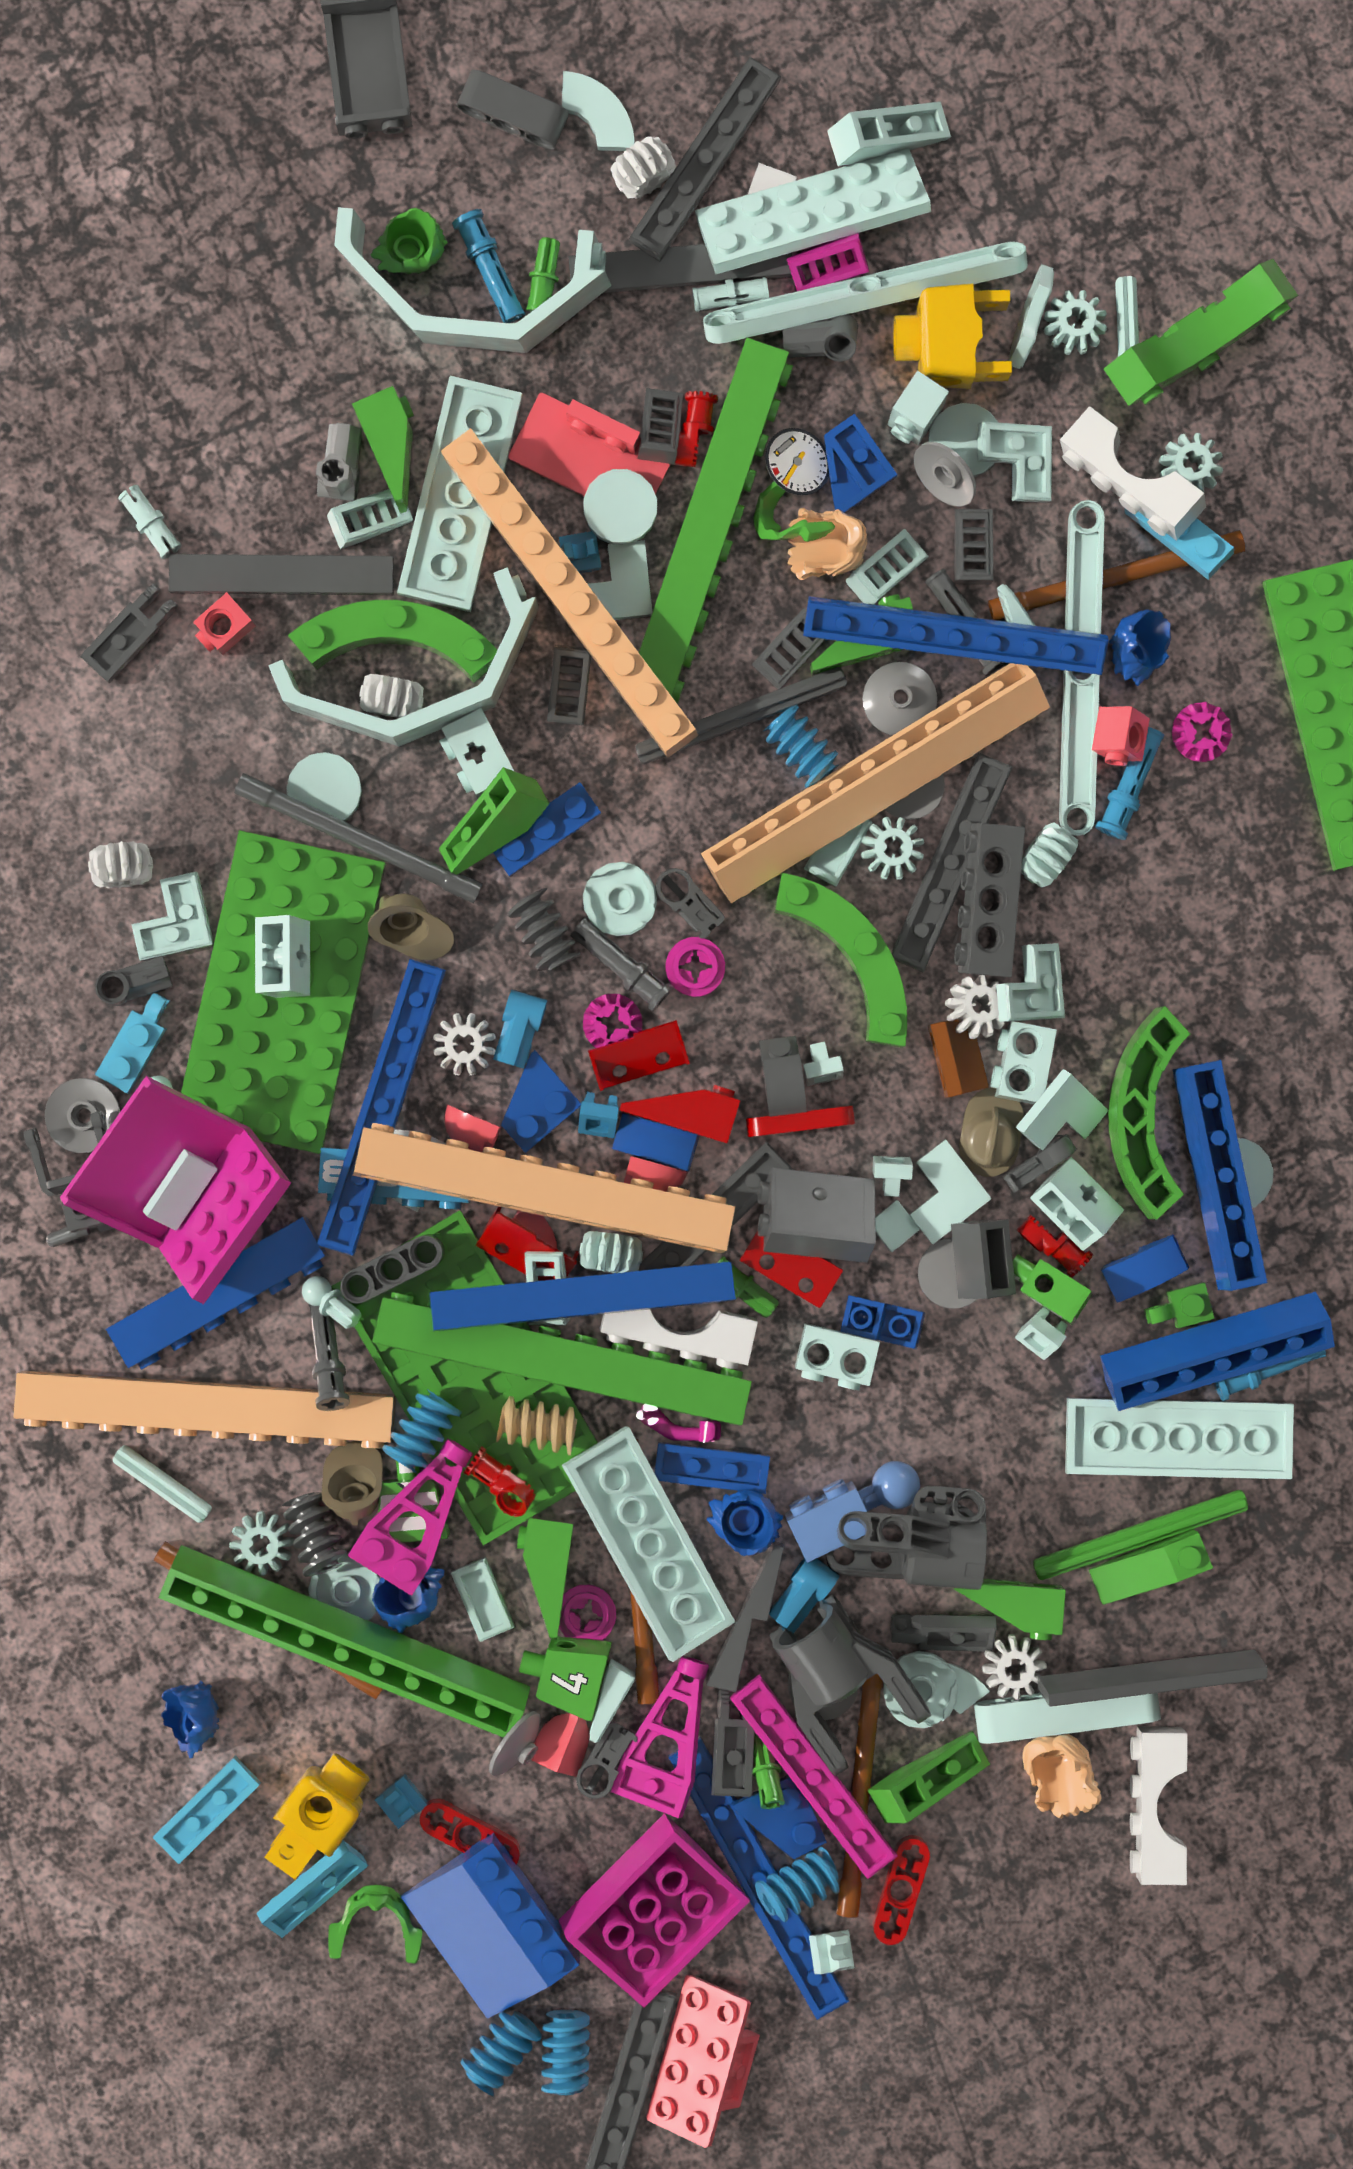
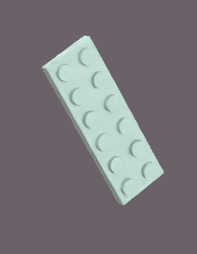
(812, 211)
(449, 524)
(1180, 1439)
(648, 1543)

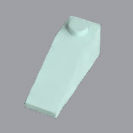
(887, 130)

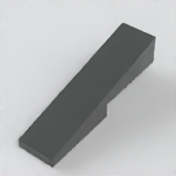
(757, 1605)

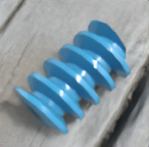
(801, 746)
(421, 1431)
(798, 1884)
(501, 2051)
(568, 2052)

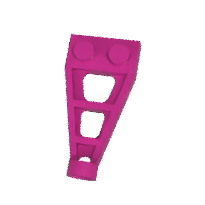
(389, 1556)
(651, 1784)

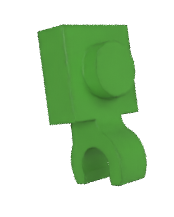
(1185, 1305)

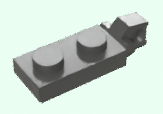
(945, 1632)

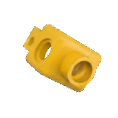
(947, 334)
(312, 1829)

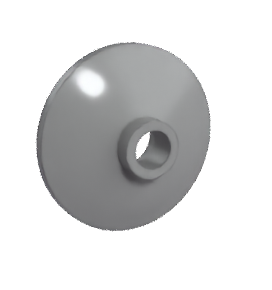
(945, 474)
(879, 696)
(64, 1108)
(516, 1745)

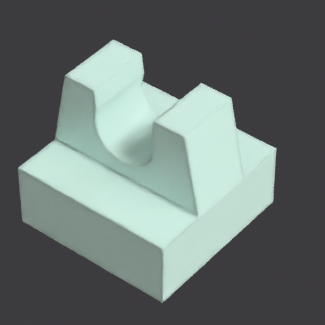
(822, 1067)
(892, 1171)
(1042, 1336)
(831, 1952)

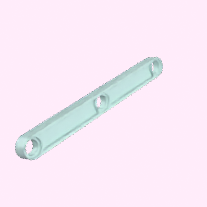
(863, 292)
(1081, 697)

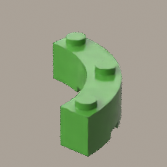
(1202, 334)
(394, 623)
(862, 948)
(1133, 1112)

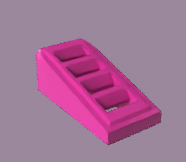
(844, 271)

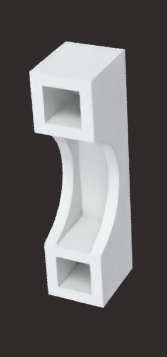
(1167, 502)
(724, 1337)
(1159, 1757)

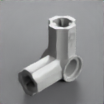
(338, 471)

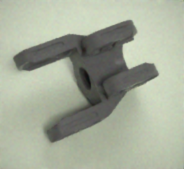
(939, 1546)
(833, 1666)

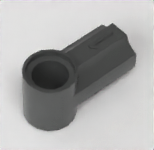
(819, 339)
(137, 979)

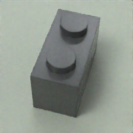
(983, 1259)

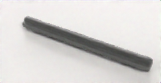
(753, 711)

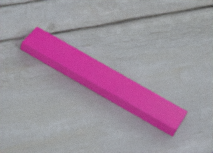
(813, 1777)

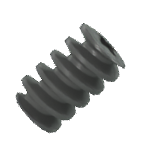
(542, 931)
(313, 1534)

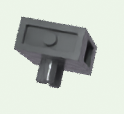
(818, 1215)

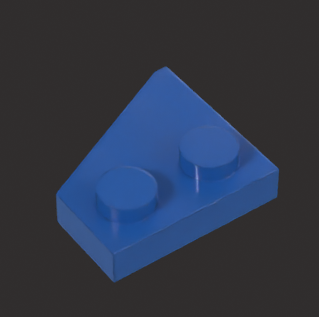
(855, 464)
(537, 1104)
(790, 1826)

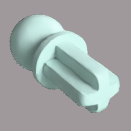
(319, 1292)

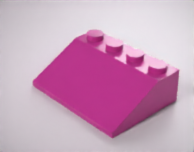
(653, 1910)

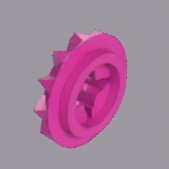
(1184, 733)
(682, 954)
(603, 1007)
(601, 1605)

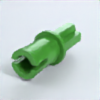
(544, 273)
(751, 1292)
(767, 1776)

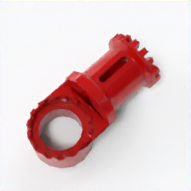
(697, 424)
(1061, 1247)
(501, 1482)

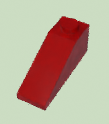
(697, 1112)

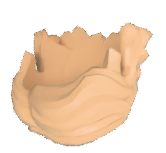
(832, 554)
(1062, 1774)

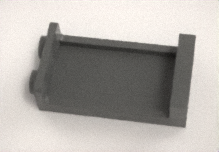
(367, 66)

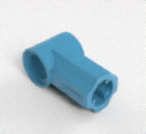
(521, 1021)
(808, 1585)

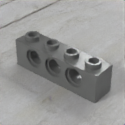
(1004, 883)

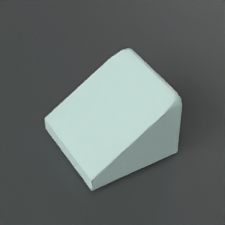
(894, 1226)

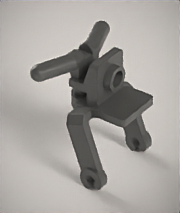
(77, 1223)

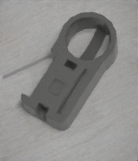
(693, 906)
(1040, 1162)
(607, 1755)

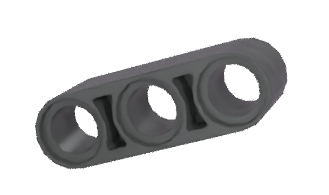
(512, 109)
(375, 1275)

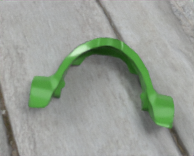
(770, 530)
(376, 1897)

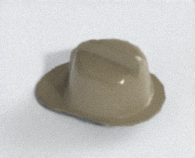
(409, 928)
(990, 1133)
(352, 1481)

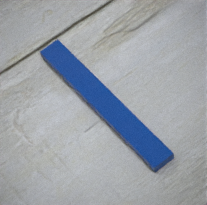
(955, 635)
(382, 1101)
(581, 1296)
(752, 1864)

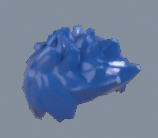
(1140, 645)
(746, 1521)
(403, 1609)
(191, 1715)

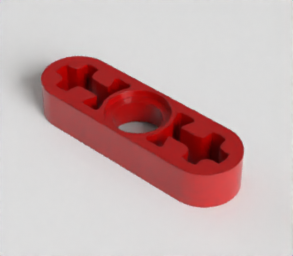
(800, 1121)
(450, 1811)
(902, 1919)

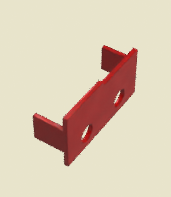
(639, 1054)
(519, 1240)
(792, 1268)

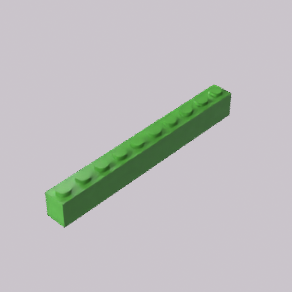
(713, 512)
(568, 1362)
(344, 1642)

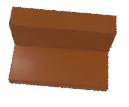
(957, 1059)

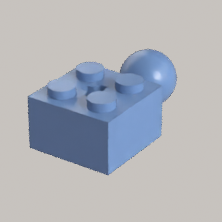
(817, 1520)

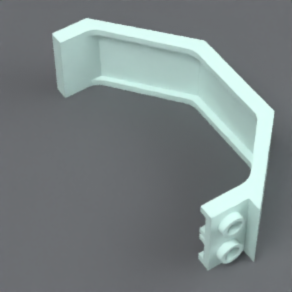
(586, 285)
(433, 717)

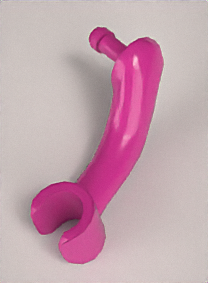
(656, 1420)

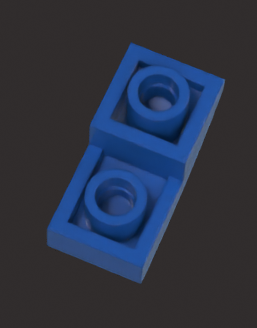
(655, 1142)
(1145, 1269)
(882, 1322)

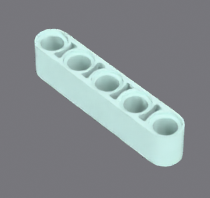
(1032, 1717)

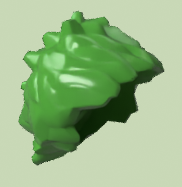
(410, 243)

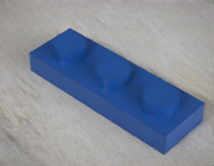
(556, 823)
(711, 1467)

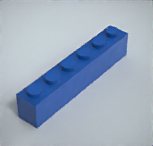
(1219, 1176)
(255, 1270)
(1217, 1351)

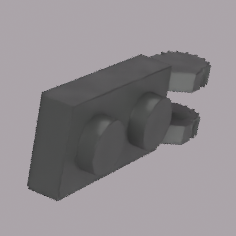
(127, 635)
(731, 1752)

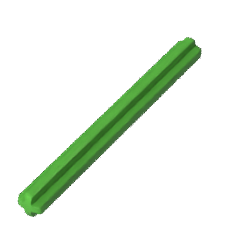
(1140, 1535)

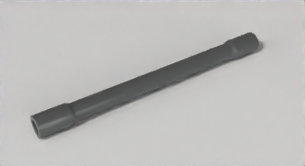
(268, 796)

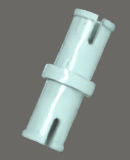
(730, 294)
(149, 521)

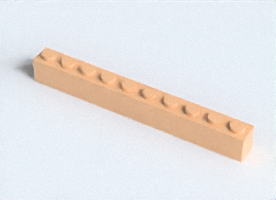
(569, 593)
(875, 780)
(543, 1189)
(200, 1406)

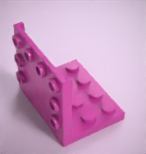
(138, 1155)

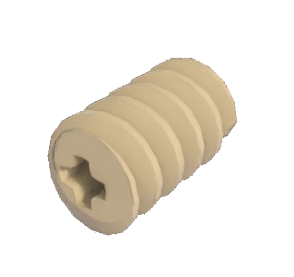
(537, 1425)

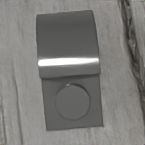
(783, 1076)

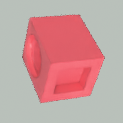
(223, 608)
(1120, 734)

